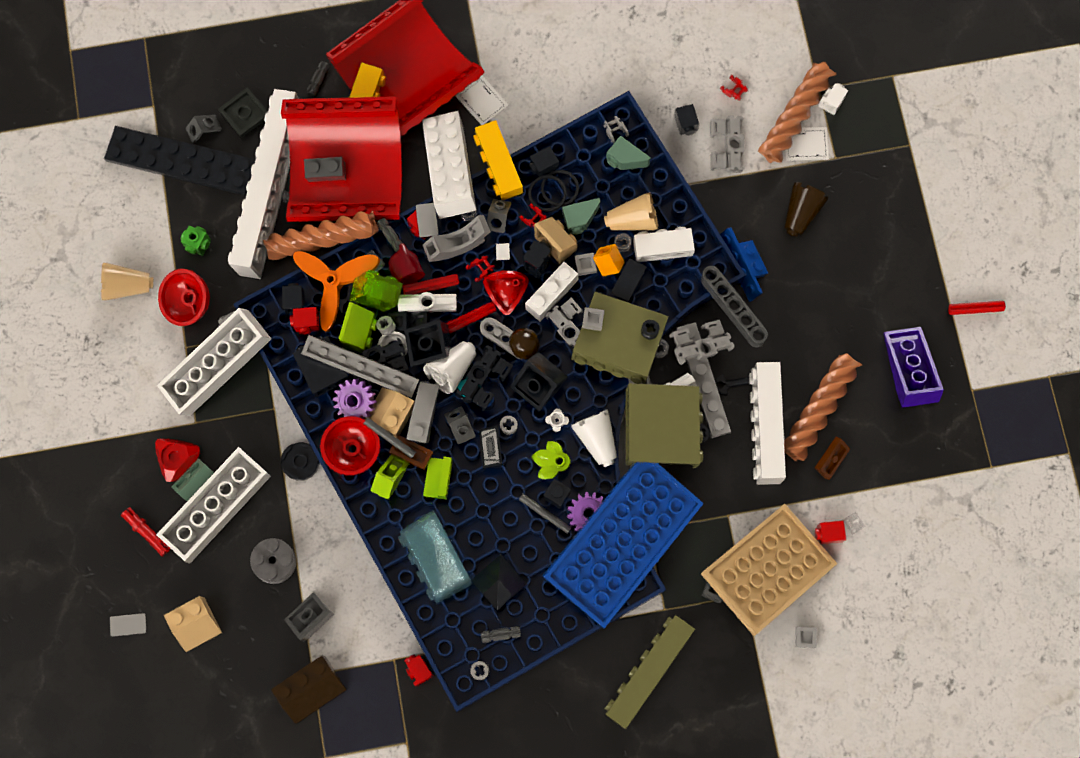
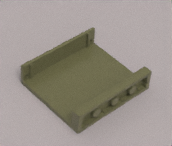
(619, 344)
(663, 424)

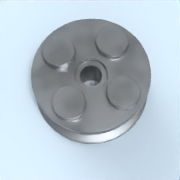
(263, 555)

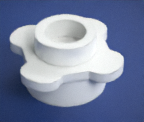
(557, 414)

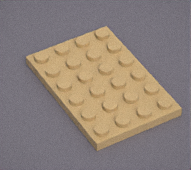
(769, 569)

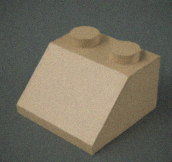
(555, 236)
(392, 411)
(193, 623)

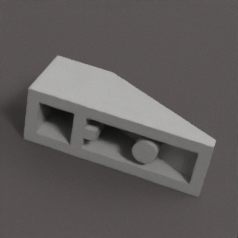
(423, 413)

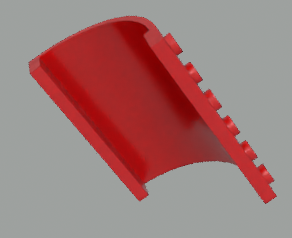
(415, 57)
(365, 136)

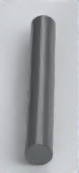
(389, 437)
(545, 513)

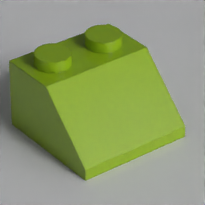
(357, 328)

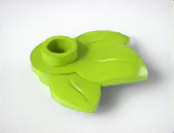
(548, 460)

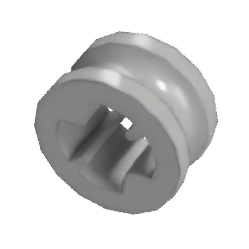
(384, 321)
(513, 428)
(486, 670)

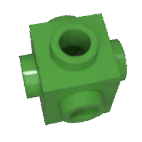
(195, 240)

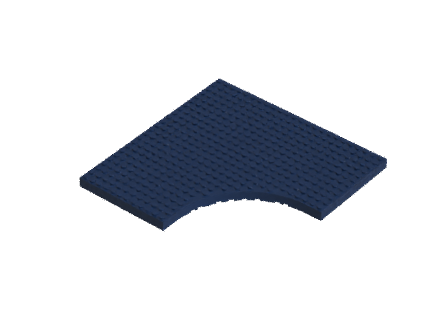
(484, 504)

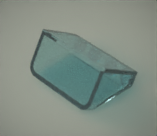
(434, 557)

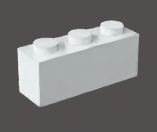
(663, 244)
(551, 291)

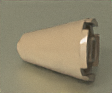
(633, 215)
(123, 282)

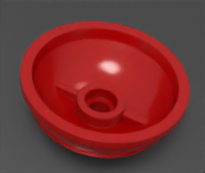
(176, 297)
(340, 437)

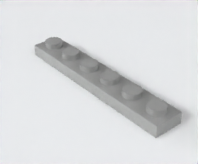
(360, 366)
(711, 401)

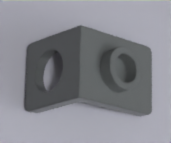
(203, 124)
(498, 210)
(460, 425)

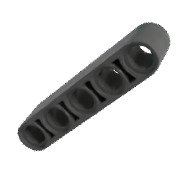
(734, 315)

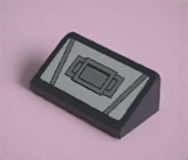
(490, 447)

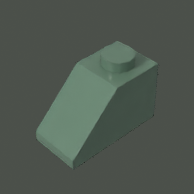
(626, 156)
(579, 215)

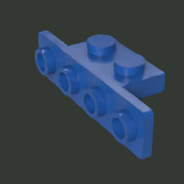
(749, 261)

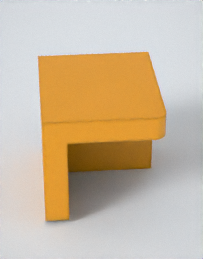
(608, 260)

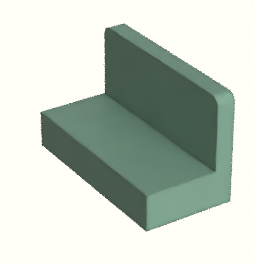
(192, 479)

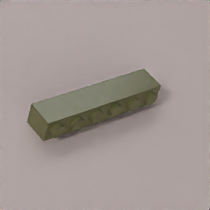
(649, 672)

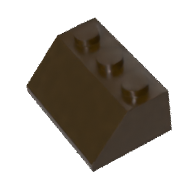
(309, 689)

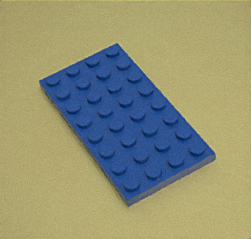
(622, 540)

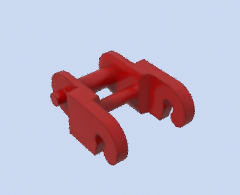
(730, 93)
(538, 213)
(477, 262)

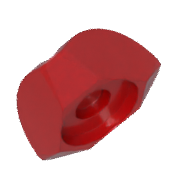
(506, 289)
(175, 457)

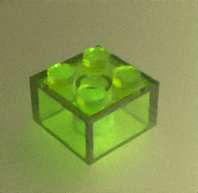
(376, 290)

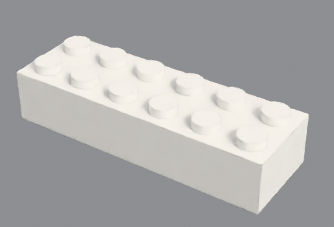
(448, 165)
(214, 362)
(768, 423)
(213, 505)

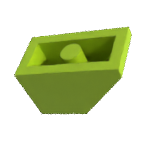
(389, 476)

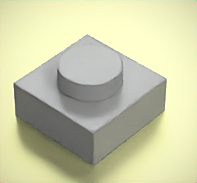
(585, 264)
(593, 319)
(806, 637)

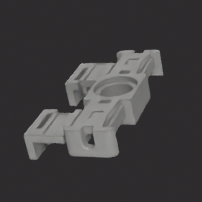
(732, 156)
(563, 316)
(692, 350)

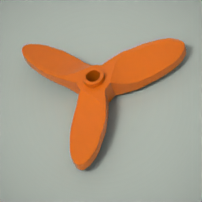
(333, 280)

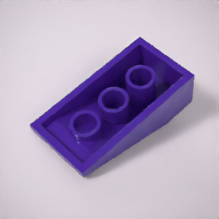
(913, 367)

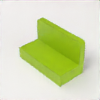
(438, 478)

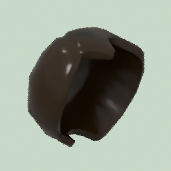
(524, 343)

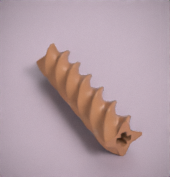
(796, 110)
(325, 235)
(821, 404)

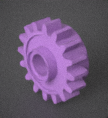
(361, 392)
(580, 507)

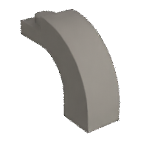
(458, 242)

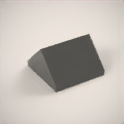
(308, 617)

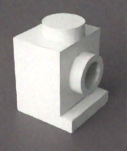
(833, 98)

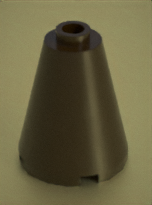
(803, 208)

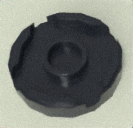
(299, 461)

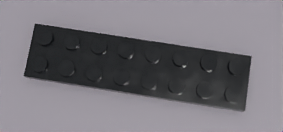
(179, 160)

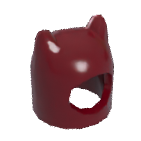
(405, 265)

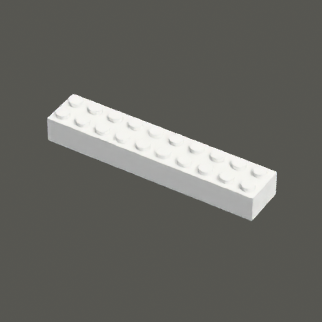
(263, 192)

